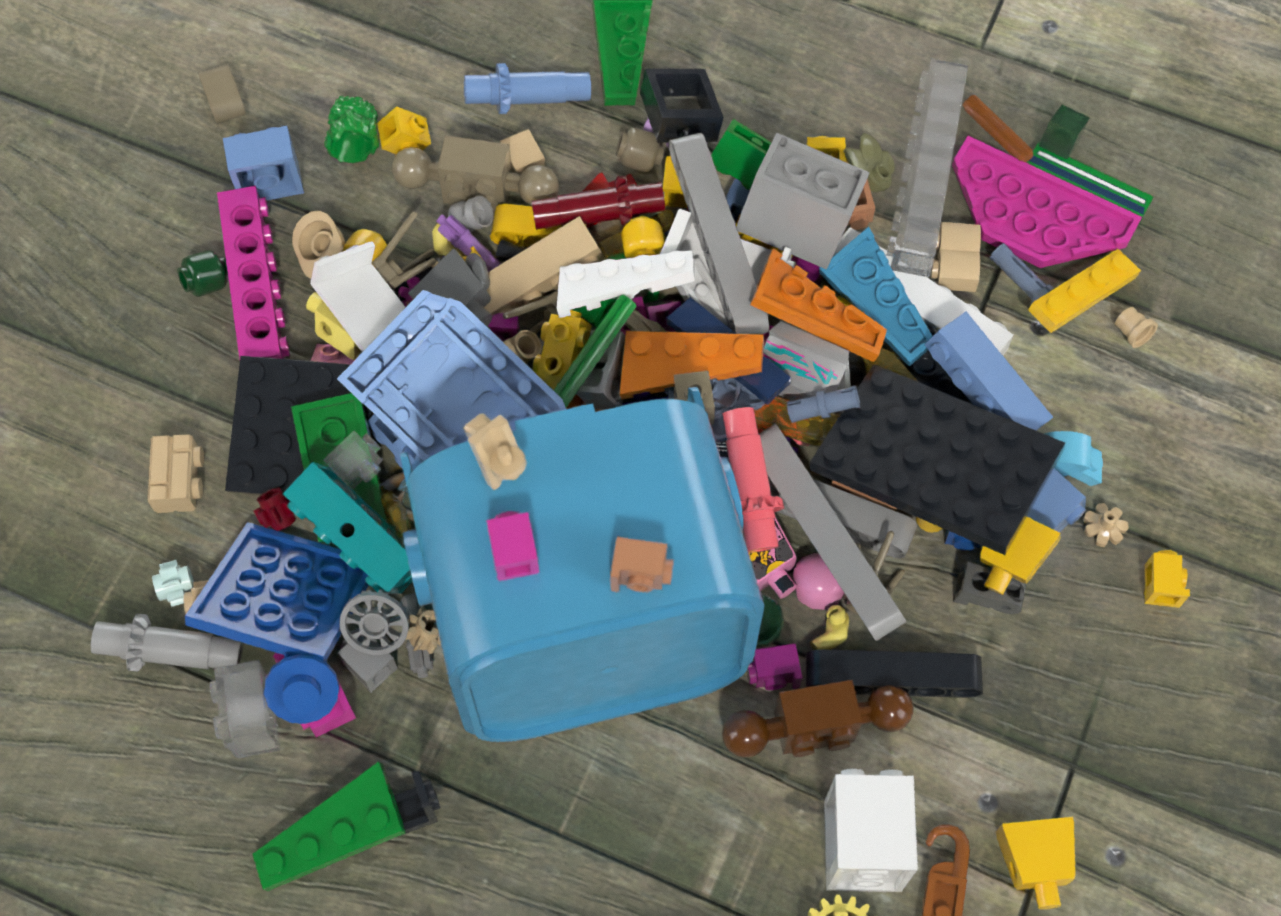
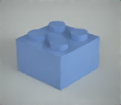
(264, 161)

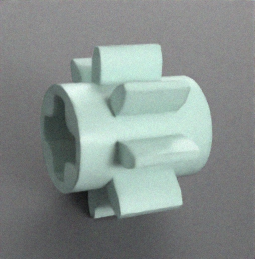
(172, 582)

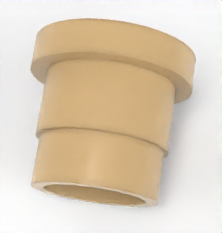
(1136, 327)

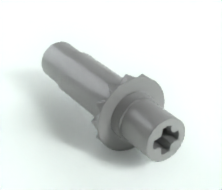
(161, 645)

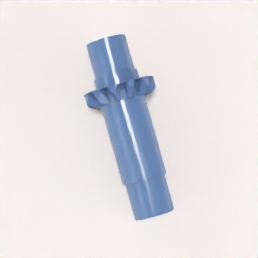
(525, 88)

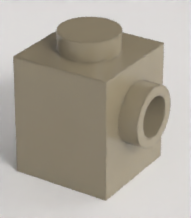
(701, 379)

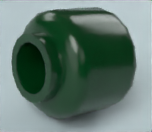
(203, 273)

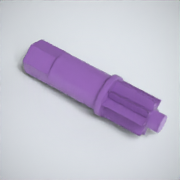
(464, 240)

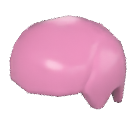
(816, 583)

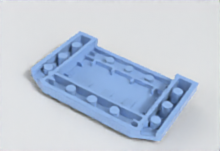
(441, 371)

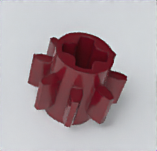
(274, 510)

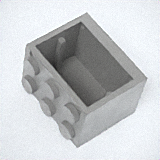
(801, 200)

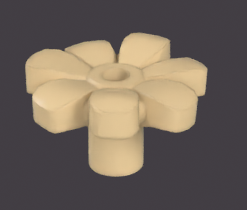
(1105, 525)

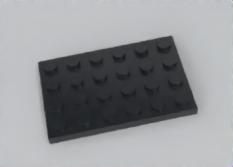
(939, 458)

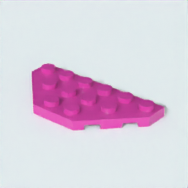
(1035, 211)

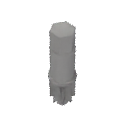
(420, 660)

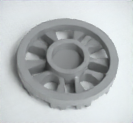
(374, 622)

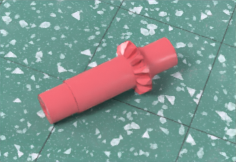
(751, 477)

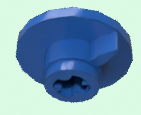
(301, 688)

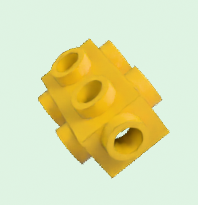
(562, 344)

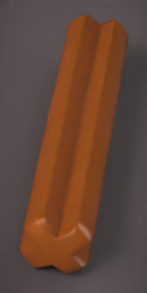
(997, 129)

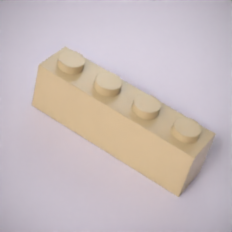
(536, 269)

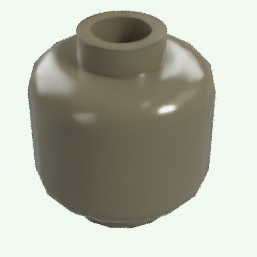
(639, 150)

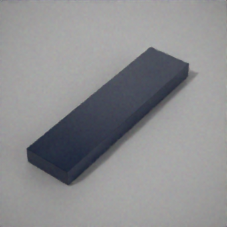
(696, 319)

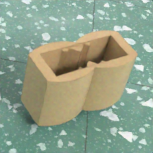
(958, 257)

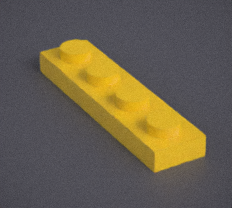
(1084, 290)

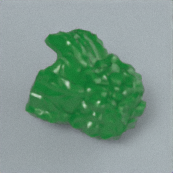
(352, 130)

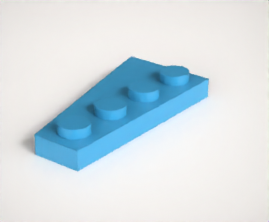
(867, 282)

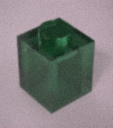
(1064, 131)

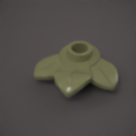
(872, 160)

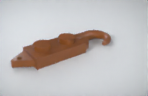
(947, 880)

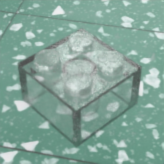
(244, 717)

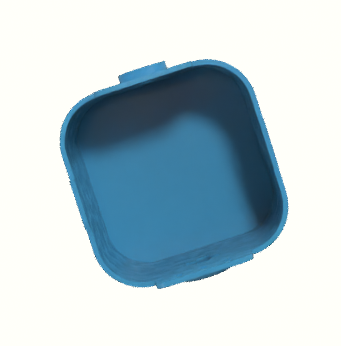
(558, 642)

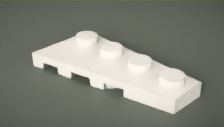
(610, 278)

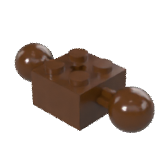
(817, 719)

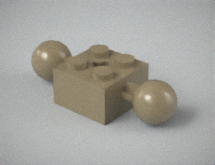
(471, 170)

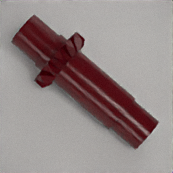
(600, 205)

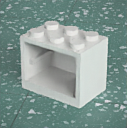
(870, 831)

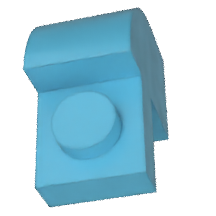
(1079, 457)

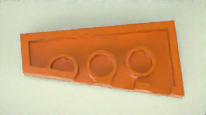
(799, 301)
(656, 357)

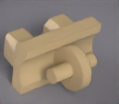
(495, 449)

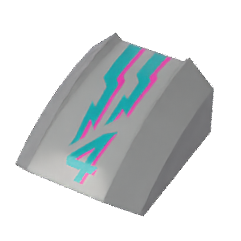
(807, 359)

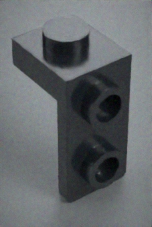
(418, 804)

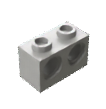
(604, 381)

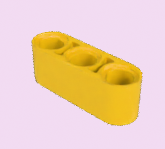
(517, 225)

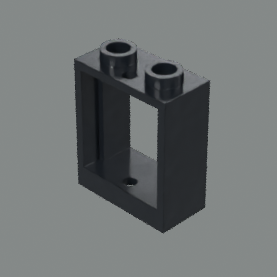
(670, 123)

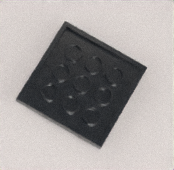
(263, 434)

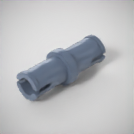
(823, 404)

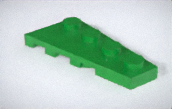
(620, 42)
(338, 828)

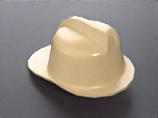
(315, 238)

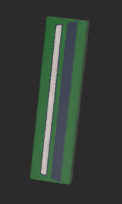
(1092, 181)

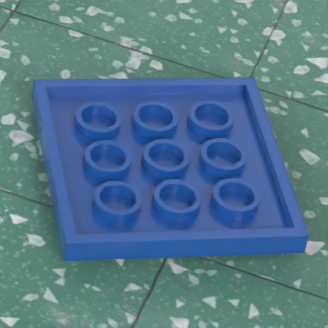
(278, 593)

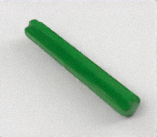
(594, 348)

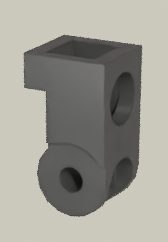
(971, 589)

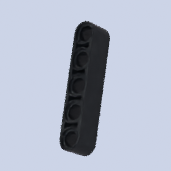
(915, 672)

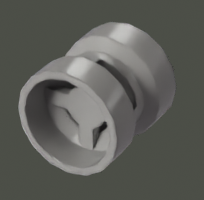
(473, 213)

